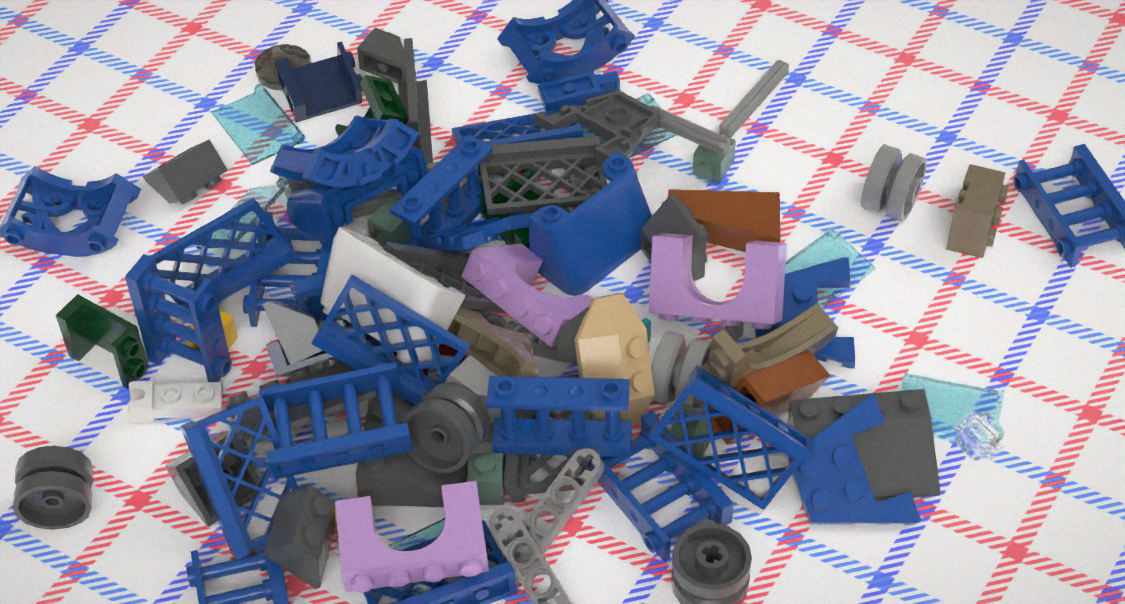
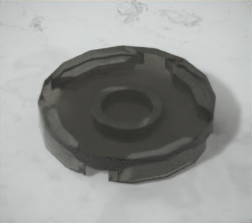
(266, 65)

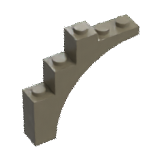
(495, 347)
(734, 360)

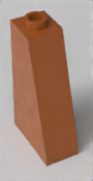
(734, 216)
(778, 385)

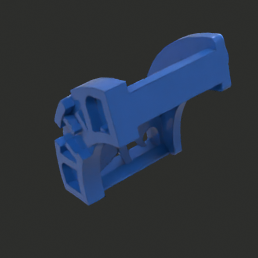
(575, 21)
(353, 158)
(101, 203)

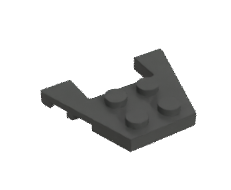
(612, 116)

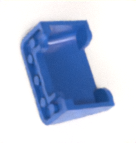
(324, 208)
(596, 235)

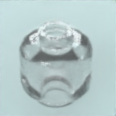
(979, 435)

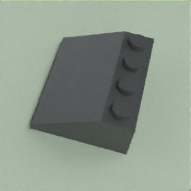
(298, 415)
(895, 455)
(398, 478)

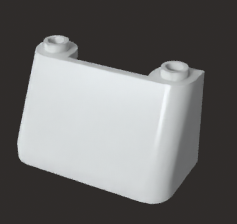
(365, 258)

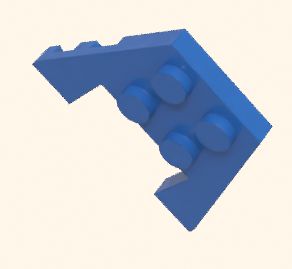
(475, 233)
(801, 294)
(834, 480)

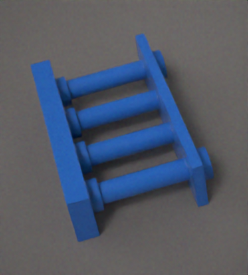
(444, 181)
(1093, 185)
(253, 302)
(160, 333)
(560, 436)
(342, 450)
(711, 498)
(271, 589)

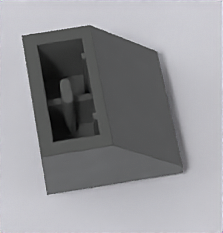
(677, 219)

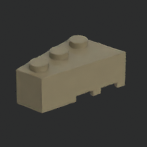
(977, 211)

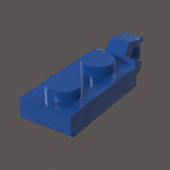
(576, 89)

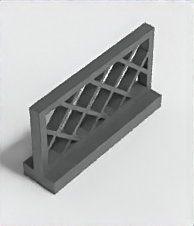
(415, 101)
(540, 157)
(445, 268)
(519, 467)

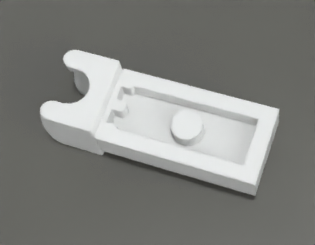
(173, 400)

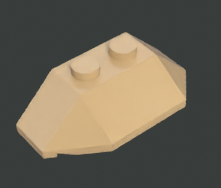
(615, 346)

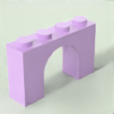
(506, 279)
(676, 294)
(371, 564)

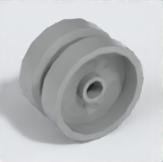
(893, 182)
(674, 364)

